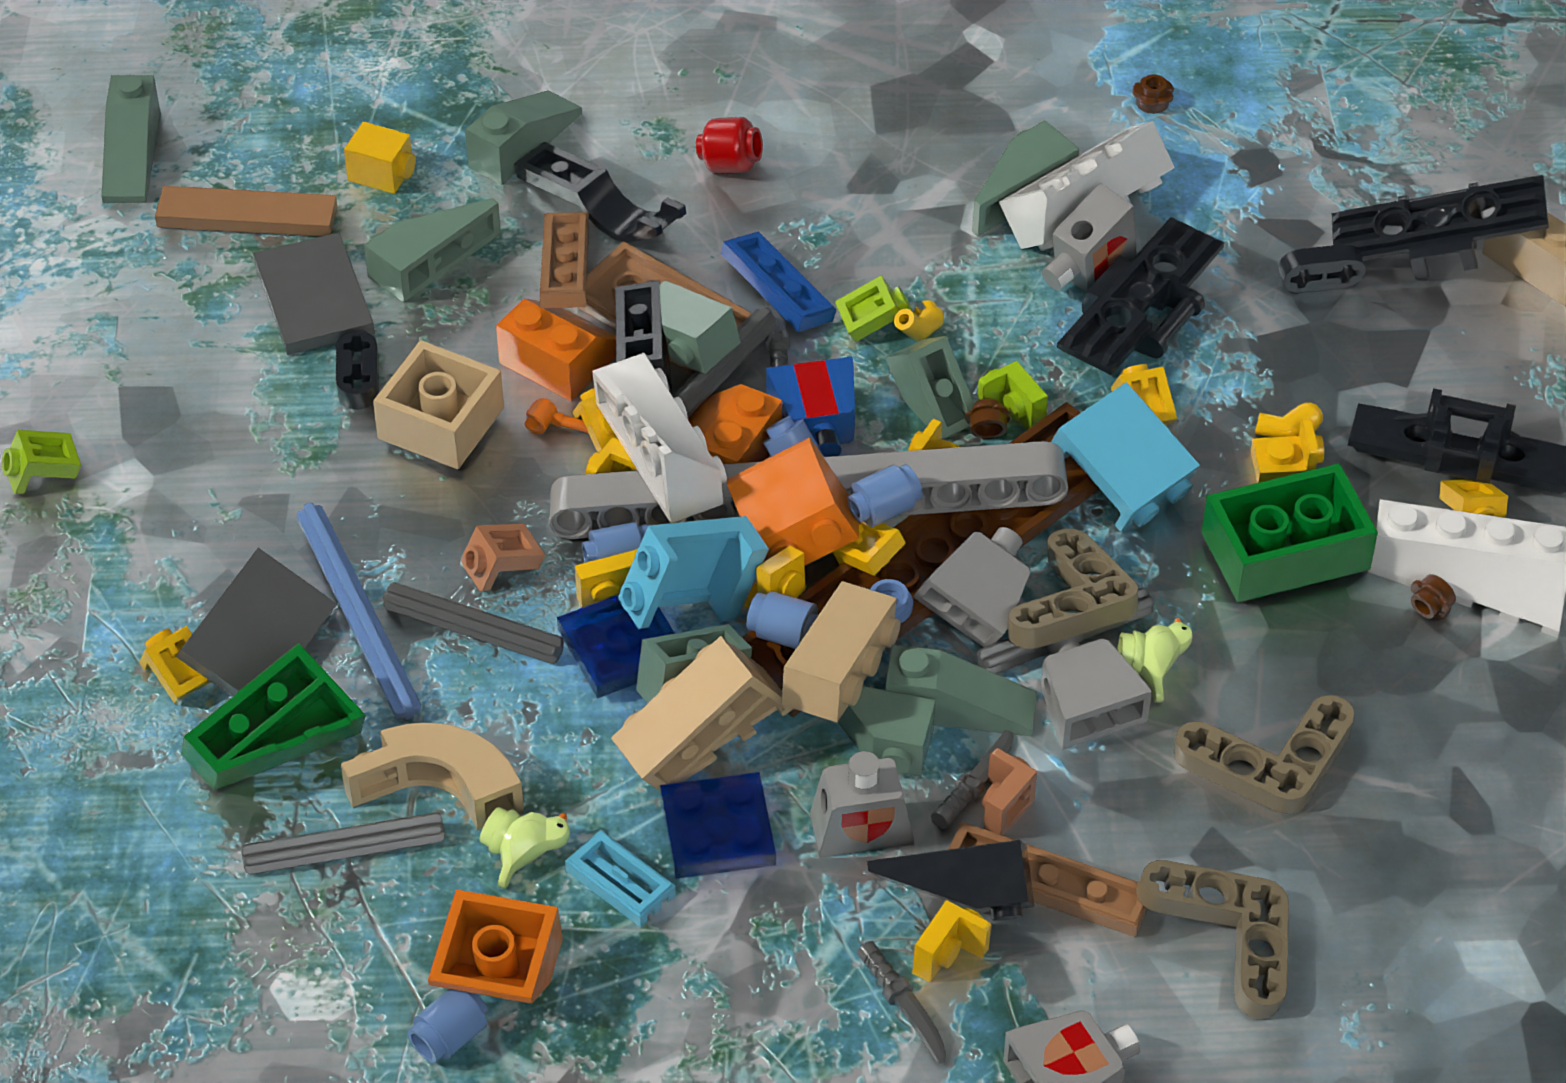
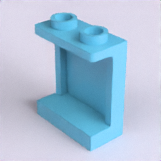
(1128, 455)
(693, 564)

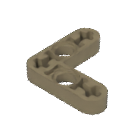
(1099, 598)
(1283, 769)
(1238, 911)

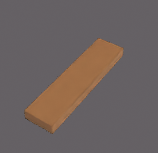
(246, 211)
(564, 260)
(1071, 884)

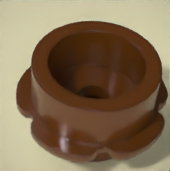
(1153, 94)
(988, 419)
(1432, 597)

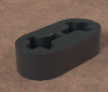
(1321, 268)
(350, 370)

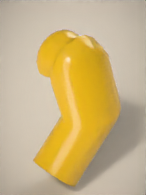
(920, 323)
(1289, 424)

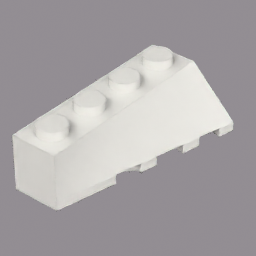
(1121, 163)
(659, 437)
(1482, 557)

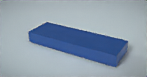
(778, 281)

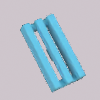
(636, 912)

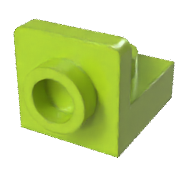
(871, 307)
(1016, 391)
(39, 455)

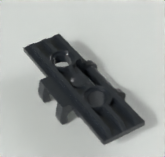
(1444, 222)
(1117, 302)
(1387, 435)

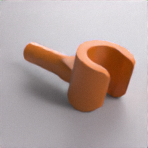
(544, 413)

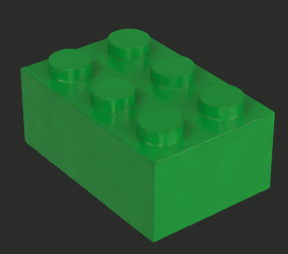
(1288, 532)

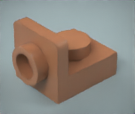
(500, 549)
(1010, 791)

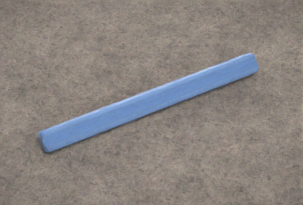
(359, 612)

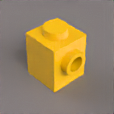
(379, 157)

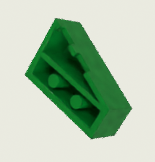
(272, 721)

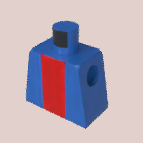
(820, 396)

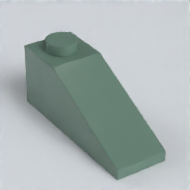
(514, 130)
(129, 138)
(1023, 162)
(428, 246)
(962, 691)

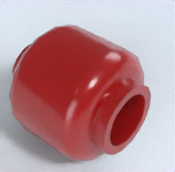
(729, 145)

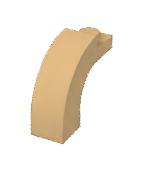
(437, 758)

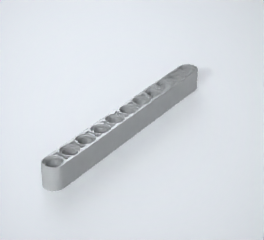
(948, 477)

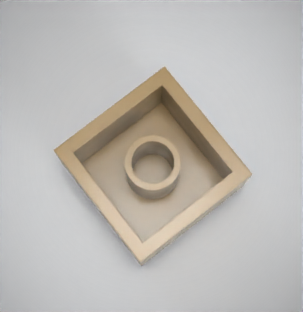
(438, 404)

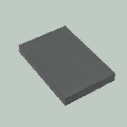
(312, 292)
(255, 623)

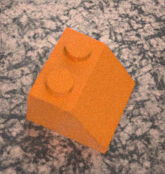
(553, 347)
(737, 423)
(795, 502)
(497, 947)

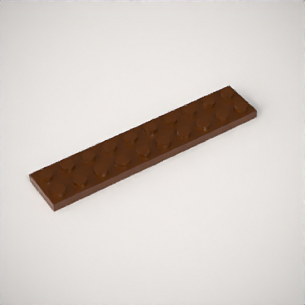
(934, 539)

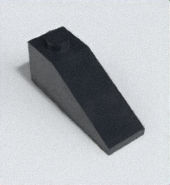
(640, 325)
(979, 877)

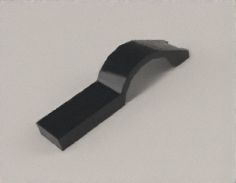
(595, 194)

